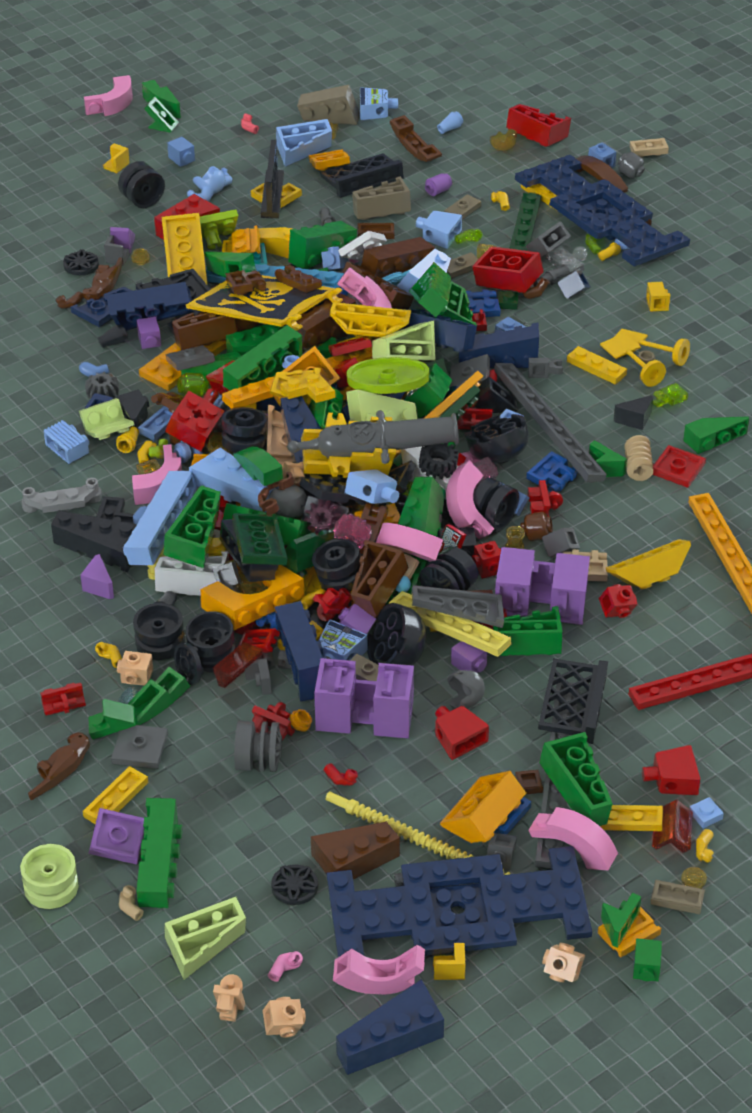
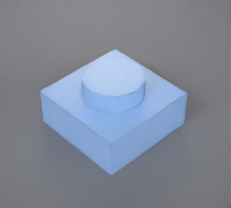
(706, 812)

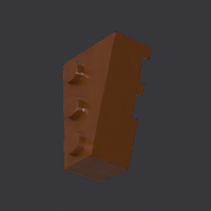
(202, 329)
(378, 576)
(356, 848)

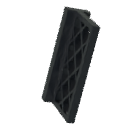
(363, 174)
(272, 186)
(593, 696)

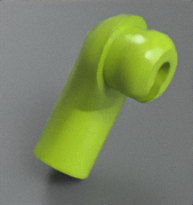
(158, 451)

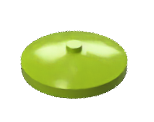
(388, 375)

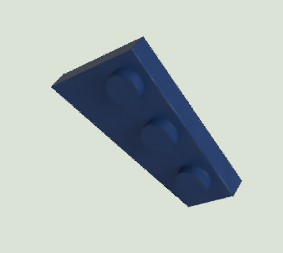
(96, 310)

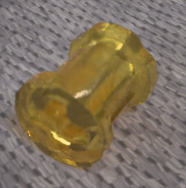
(515, 537)

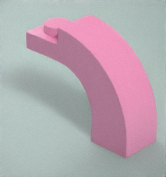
(112, 101)
(364, 289)
(147, 484)
(460, 500)
(410, 541)
(580, 832)
(378, 976)

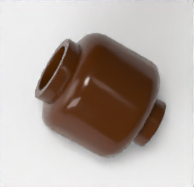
(537, 525)

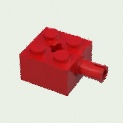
(195, 419)

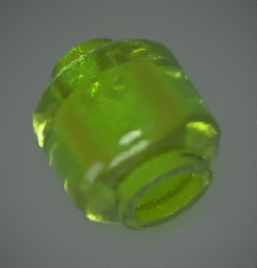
(192, 382)

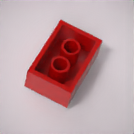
(507, 269)

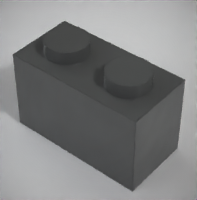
(549, 239)

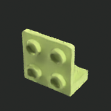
(104, 419)

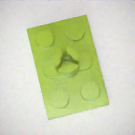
(218, 224)

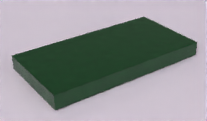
(259, 539)

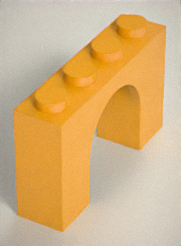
(246, 608)

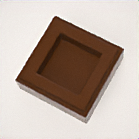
(530, 781)

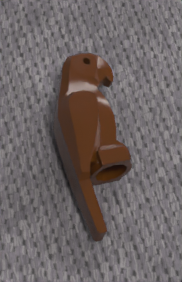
(103, 281)
(61, 764)

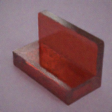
(236, 663)
(675, 827)

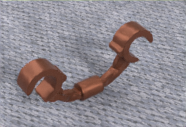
(270, 505)

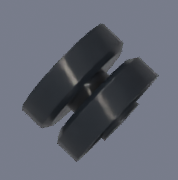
(141, 184)
(243, 429)
(496, 502)
(337, 564)
(158, 630)

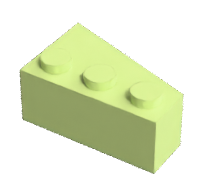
(412, 342)
(364, 405)
(204, 934)

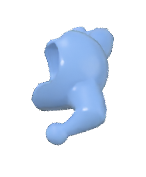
(211, 182)

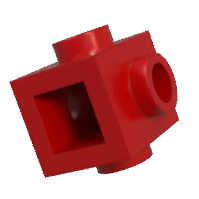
(487, 558)
(618, 601)

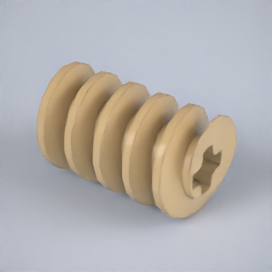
(638, 458)

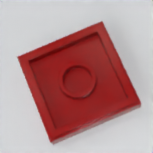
(349, 346)
(678, 466)

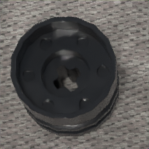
(450, 570)
(212, 636)

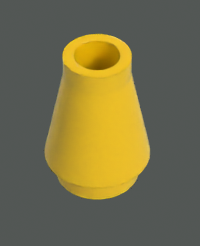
(127, 441)

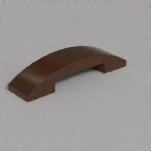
(412, 141)
(601, 171)

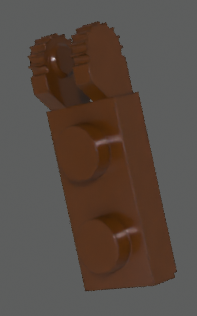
(297, 279)

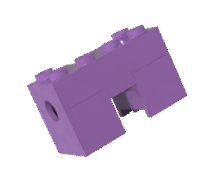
(557, 583)
(346, 701)

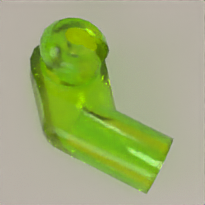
(468, 235)
(592, 245)

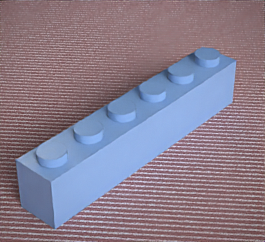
(167, 504)

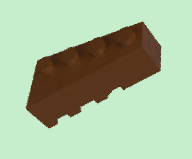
(395, 256)
(398, 298)
(319, 325)

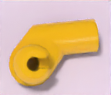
(502, 198)
(613, 250)
(144, 451)
(307, 600)
(109, 652)
(702, 842)

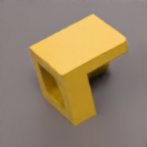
(118, 160)
(450, 966)

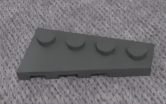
(469, 605)

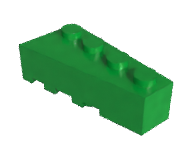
(433, 290)
(423, 506)
(289, 527)
(577, 777)
(159, 853)

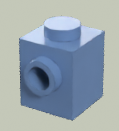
(181, 151)
(603, 153)
(333, 259)

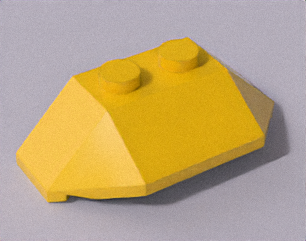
(369, 320)
(652, 565)

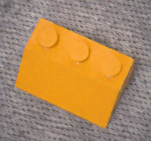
(309, 361)
(484, 807)

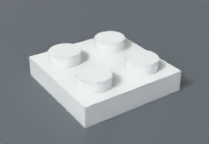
(355, 249)

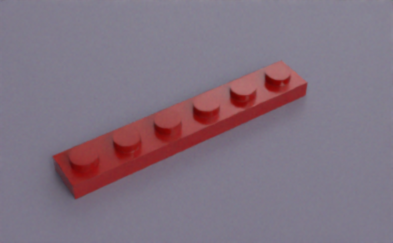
(691, 682)

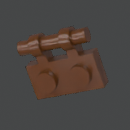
(243, 282)
(170, 400)

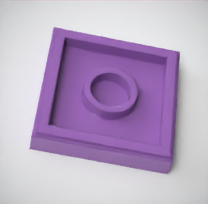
(117, 836)

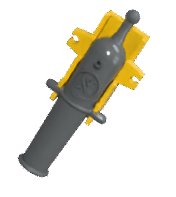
(368, 444)

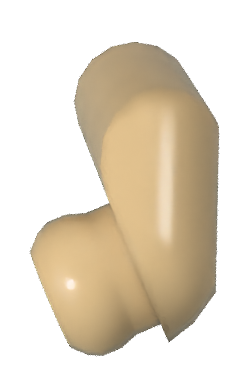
(127, 903)

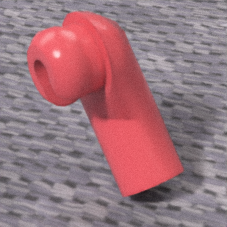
(247, 124)

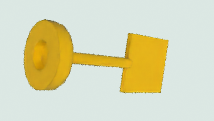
(621, 345)
(679, 352)

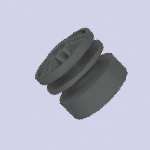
(257, 746)

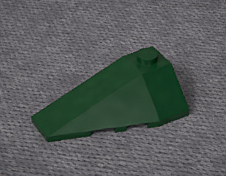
(301, 551)

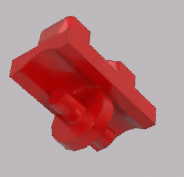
(472, 417)
(542, 500)
(332, 603)
(62, 699)
(273, 714)

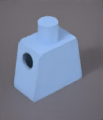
(440, 227)
(379, 490)

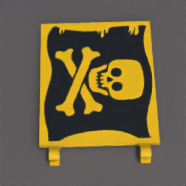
(274, 306)

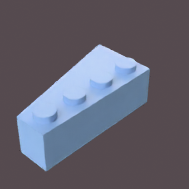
(225, 474)

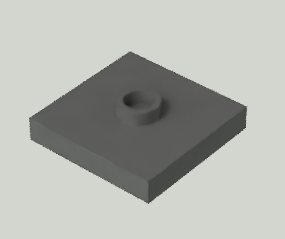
(190, 358)
(464, 370)
(140, 746)

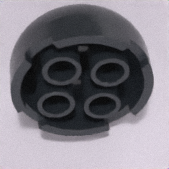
(498, 438)
(397, 636)

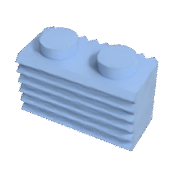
(66, 441)

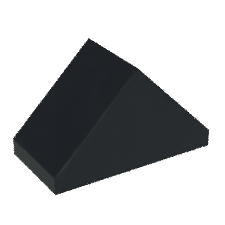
(634, 412)

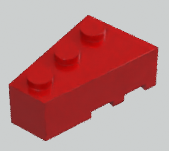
(538, 126)
(190, 205)

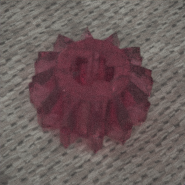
(315, 520)
(352, 528)

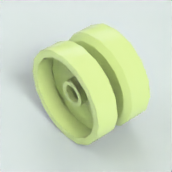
(49, 876)

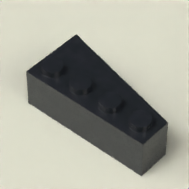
(93, 536)

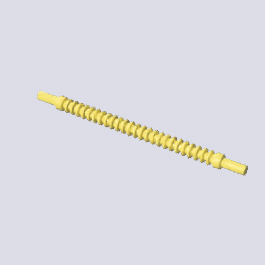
(352, 807)

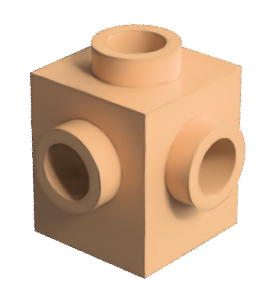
(135, 668)
(571, 961)
(283, 1017)

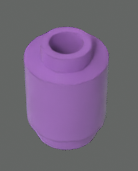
(438, 184)

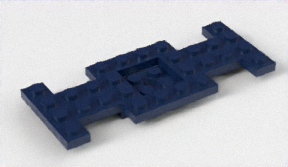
(585, 207)
(489, 904)

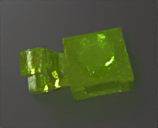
(670, 394)

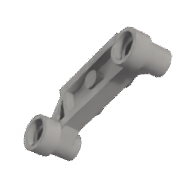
(61, 499)

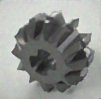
(102, 384)

